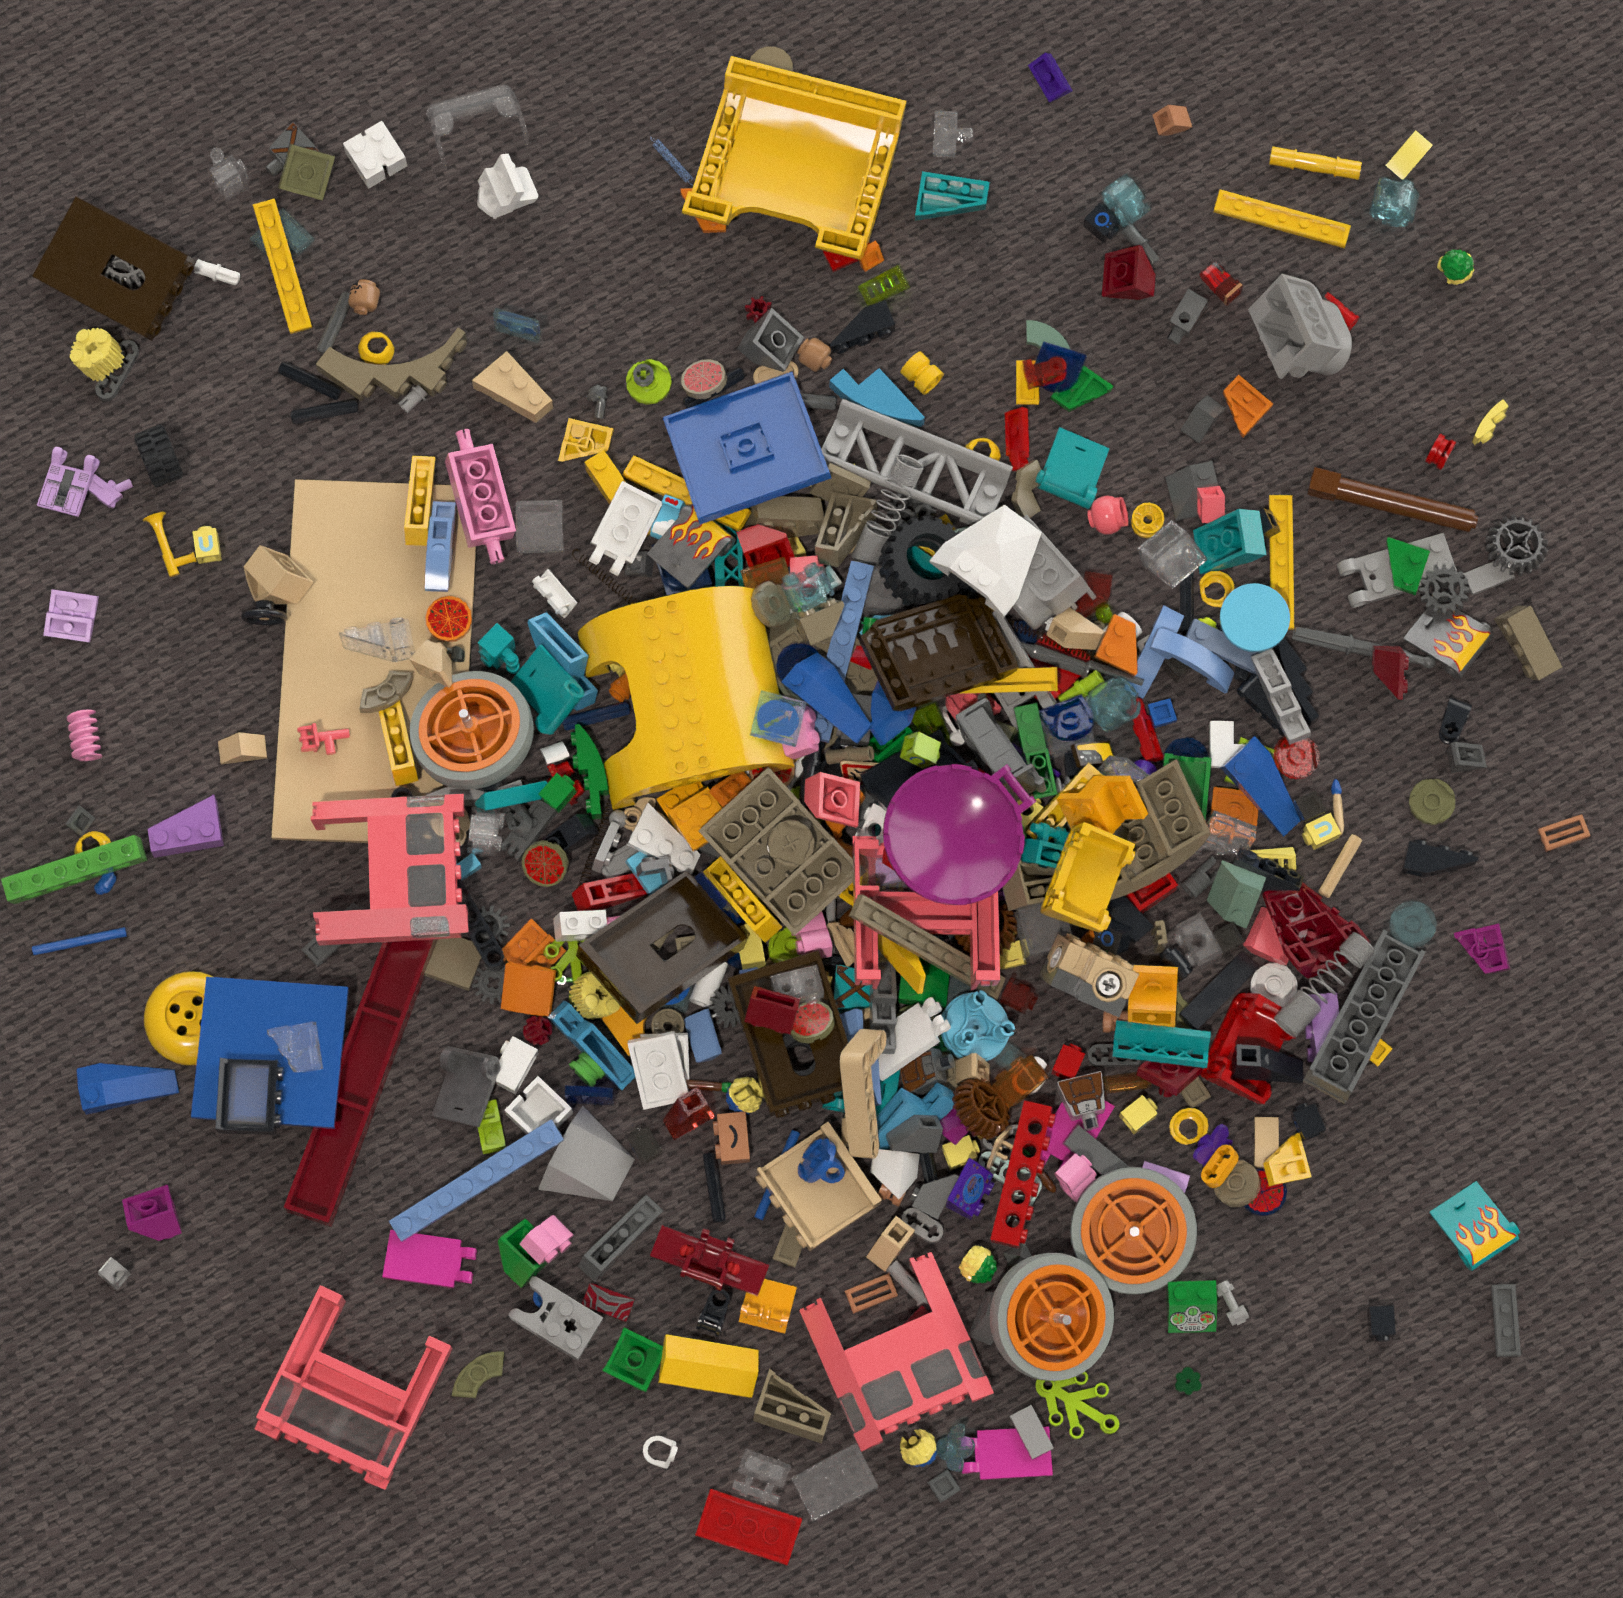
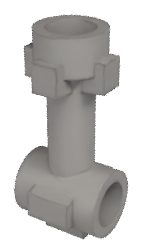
(1237, 1314)

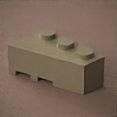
(788, 515)
(842, 527)
(1528, 641)
(1027, 886)
(790, 1411)

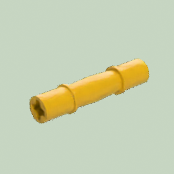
(1315, 163)

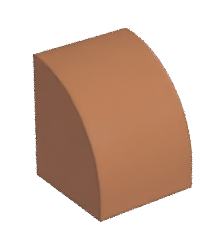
(1172, 120)

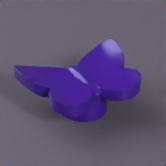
(1210, 1143)

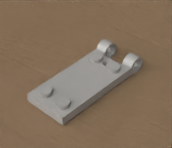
(1378, 565)
(1013, 699)

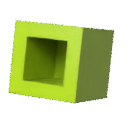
(920, 750)

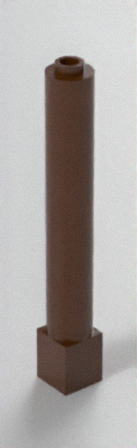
(1332, 486)

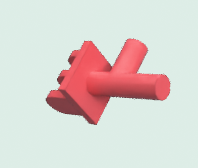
(328, 738)

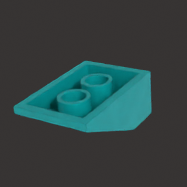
(1231, 540)

